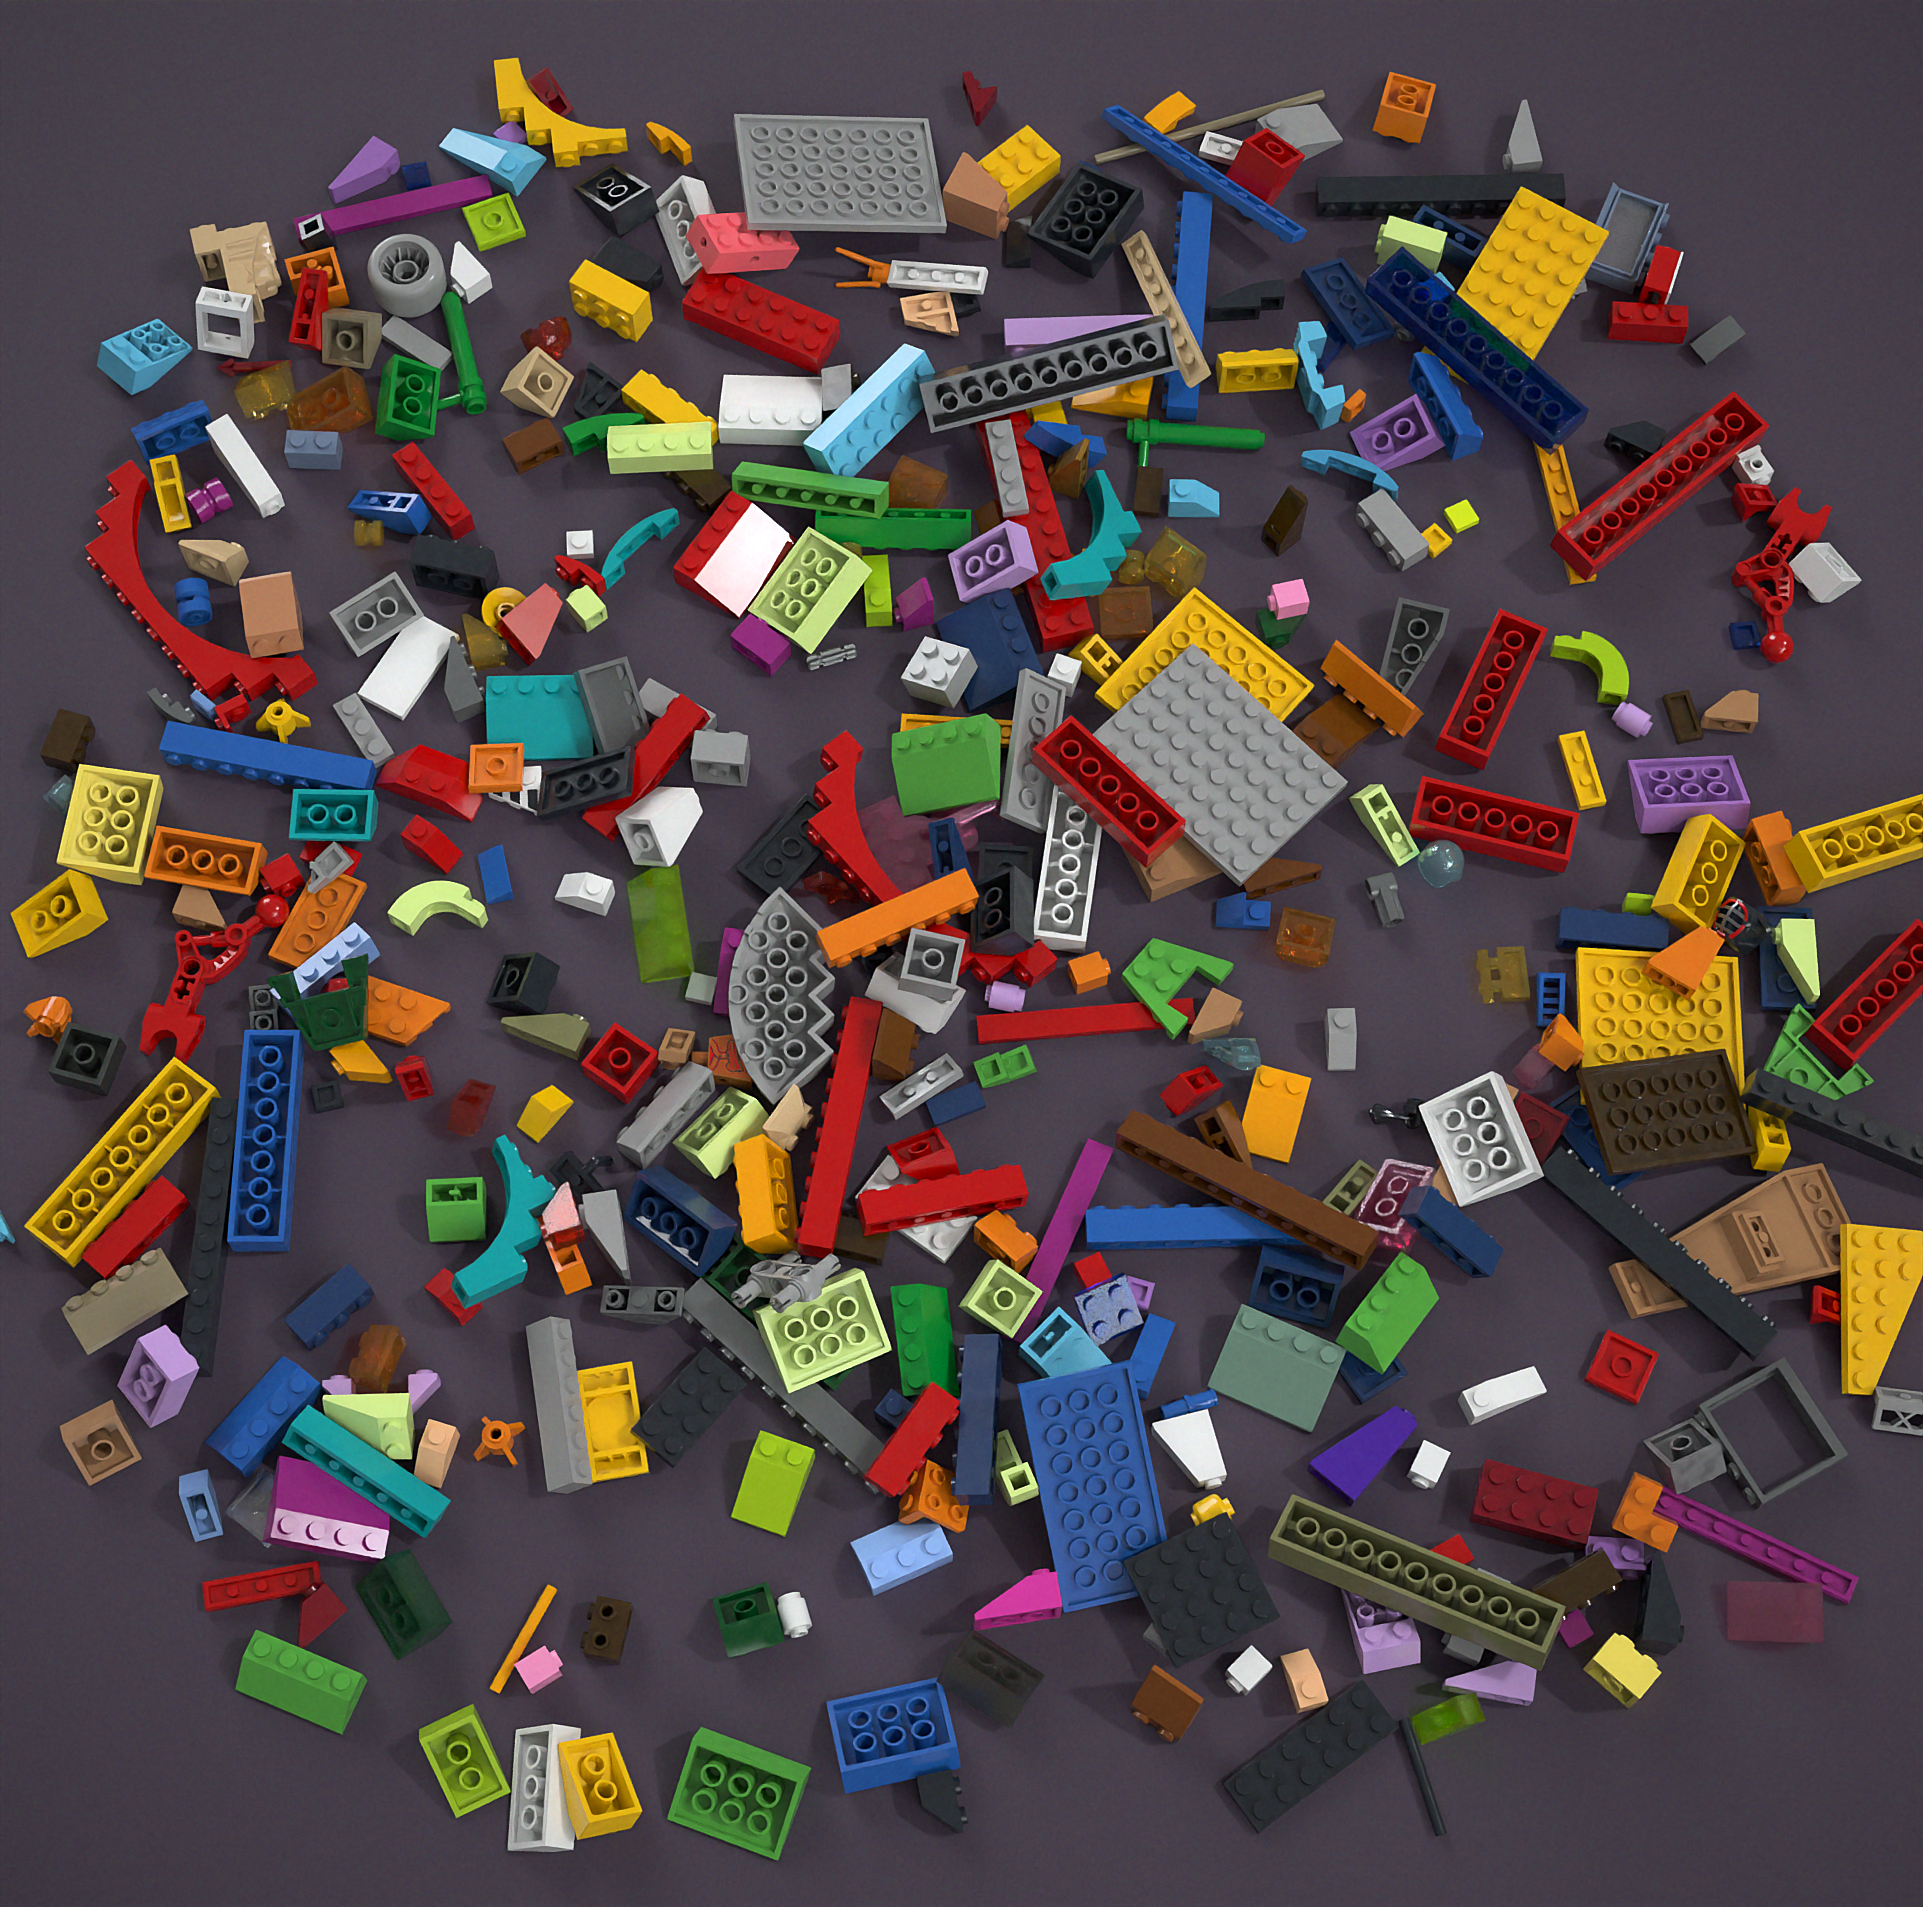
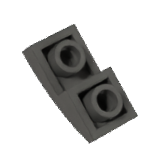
(1717, 339)
(170, 711)
(264, 1008)

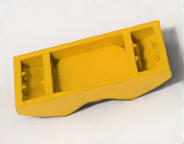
(609, 1413)

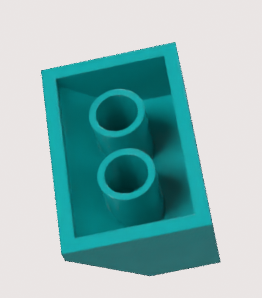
(333, 815)

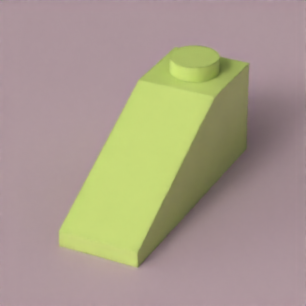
(1384, 823)
(1799, 954)

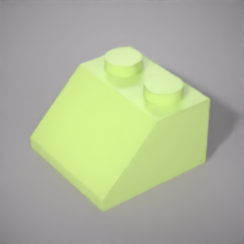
(1000, 1298)

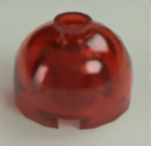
(551, 336)

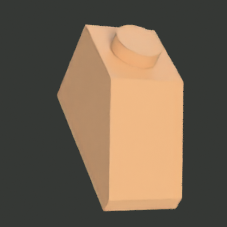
(435, 1452)
(1304, 1681)

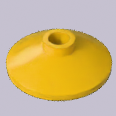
(499, 601)

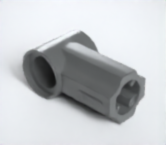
(1383, 892)

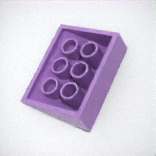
(1681, 788)

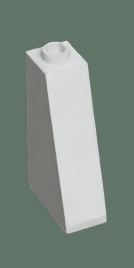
(244, 466)

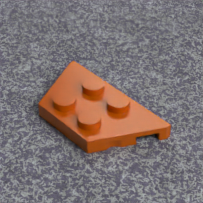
(399, 1012)

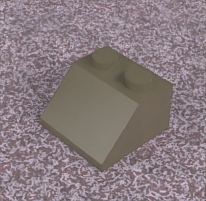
(350, 337)

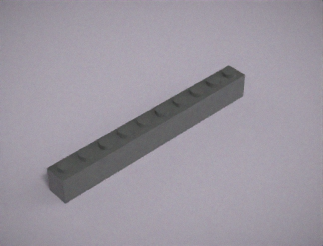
(810, 1404)

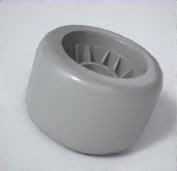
(407, 275)

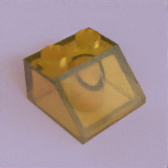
(266, 390)
(1175, 564)

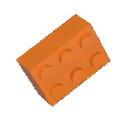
(1769, 860)

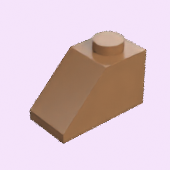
(1733, 713)
(197, 909)
(1216, 1017)

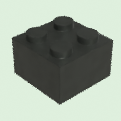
(87, 1059)

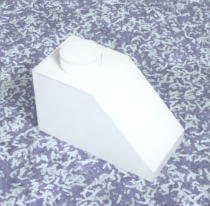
(468, 275)
(586, 892)

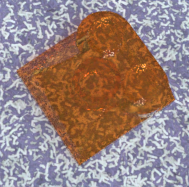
(1304, 937)

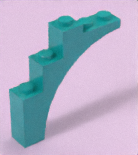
(1111, 532)
(501, 1265)

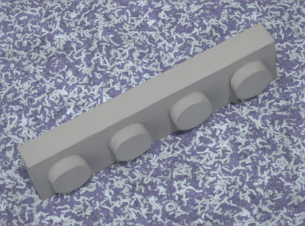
(1007, 468)

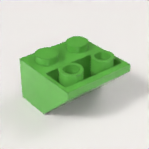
(456, 1209)

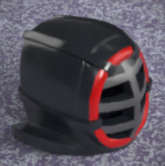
(1741, 925)

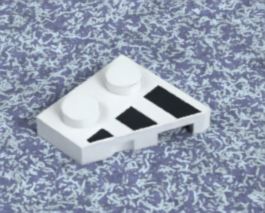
(527, 798)

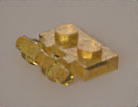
(1511, 971)

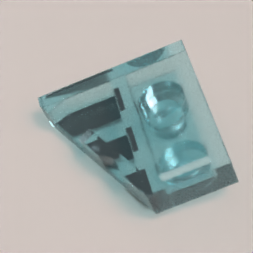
(1235, 1051)

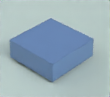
(203, 705)

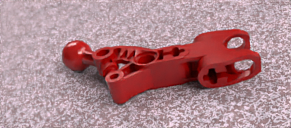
(1792, 529)
(178, 1015)

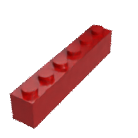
(653, 760)
(941, 1199)

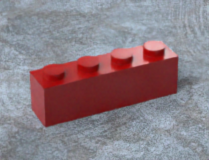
(434, 491)
(136, 1229)
(911, 1440)

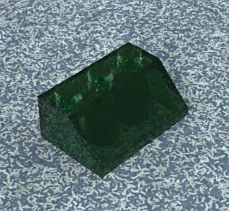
(403, 1603)

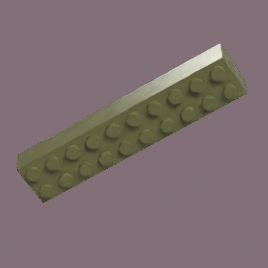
(1416, 1582)

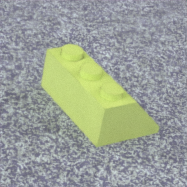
(724, 1123)

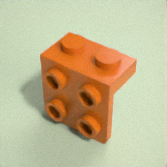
(931, 1498)

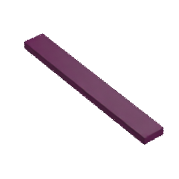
(404, 205)
(1063, 1230)
(1755, 1545)

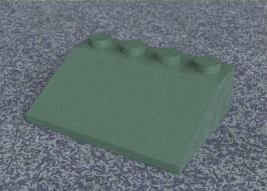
(1276, 1368)

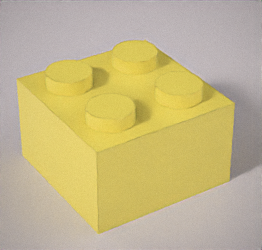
(1622, 1670)

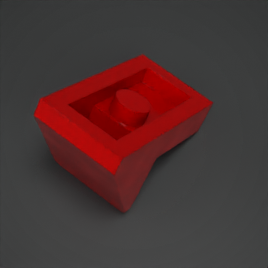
(1752, 498)
(1824, 1306)

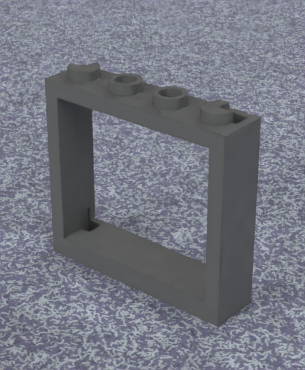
(1804, 1408)

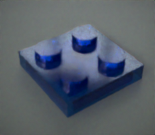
(1108, 1309)

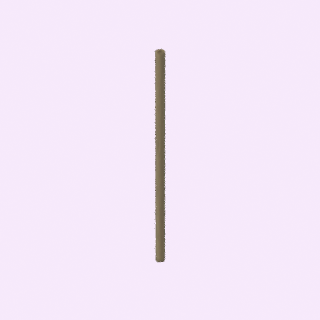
(1213, 125)

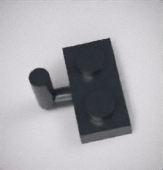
(578, 1175)

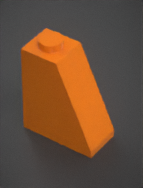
(1685, 961)

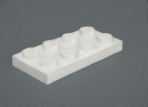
(936, 1238)

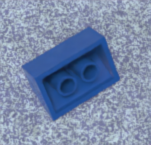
(173, 431)

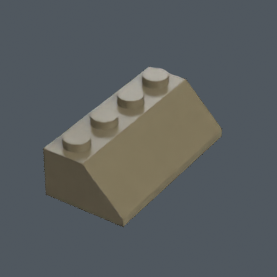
(124, 1300)

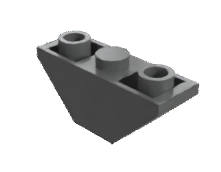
(642, 1304)

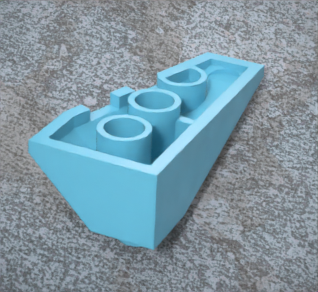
(503, 161)

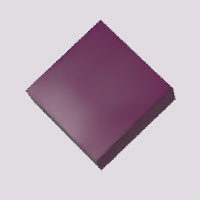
(1574, 1629)

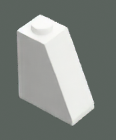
(1193, 1447)

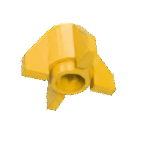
(281, 720)

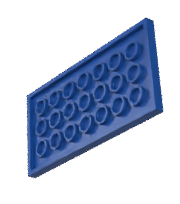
(1092, 1479)

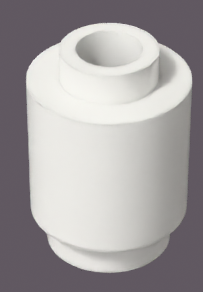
(794, 1614)

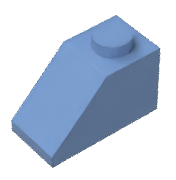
(200, 1505)

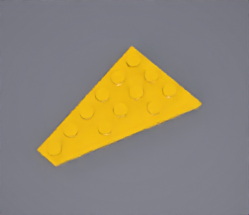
(1877, 1287)

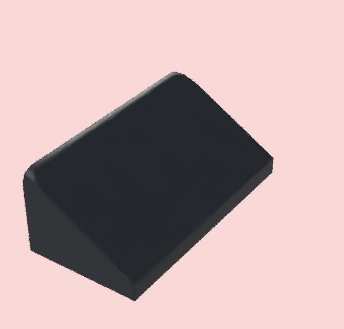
(1018, 243)

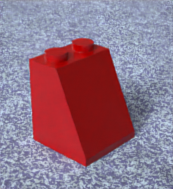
(1265, 165)

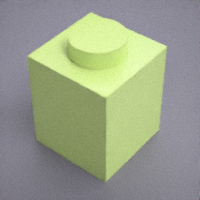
(586, 608)

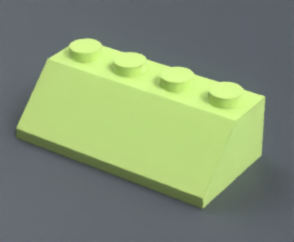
(660, 447)

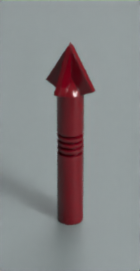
(231, 367)

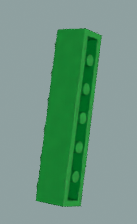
(899, 528)

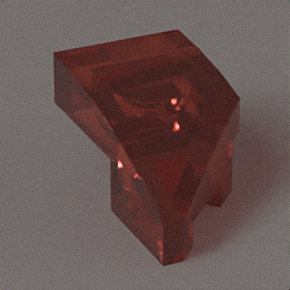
(829, 885)

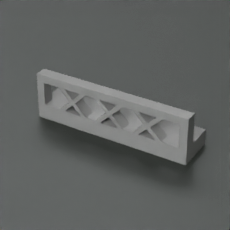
(1898, 1401)

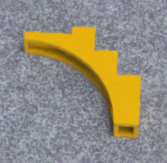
(543, 126)

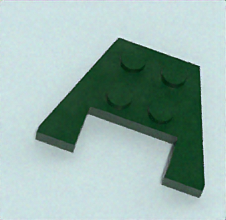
(333, 1016)

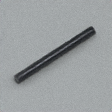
(1422, 1777)

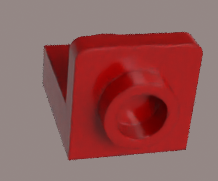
(231, 711)

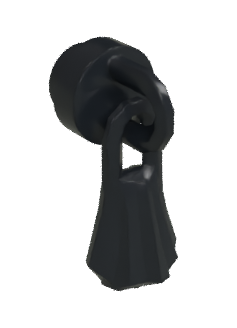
(1384, 1114)

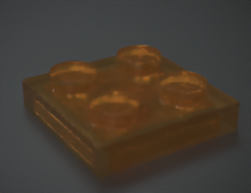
(1125, 612)

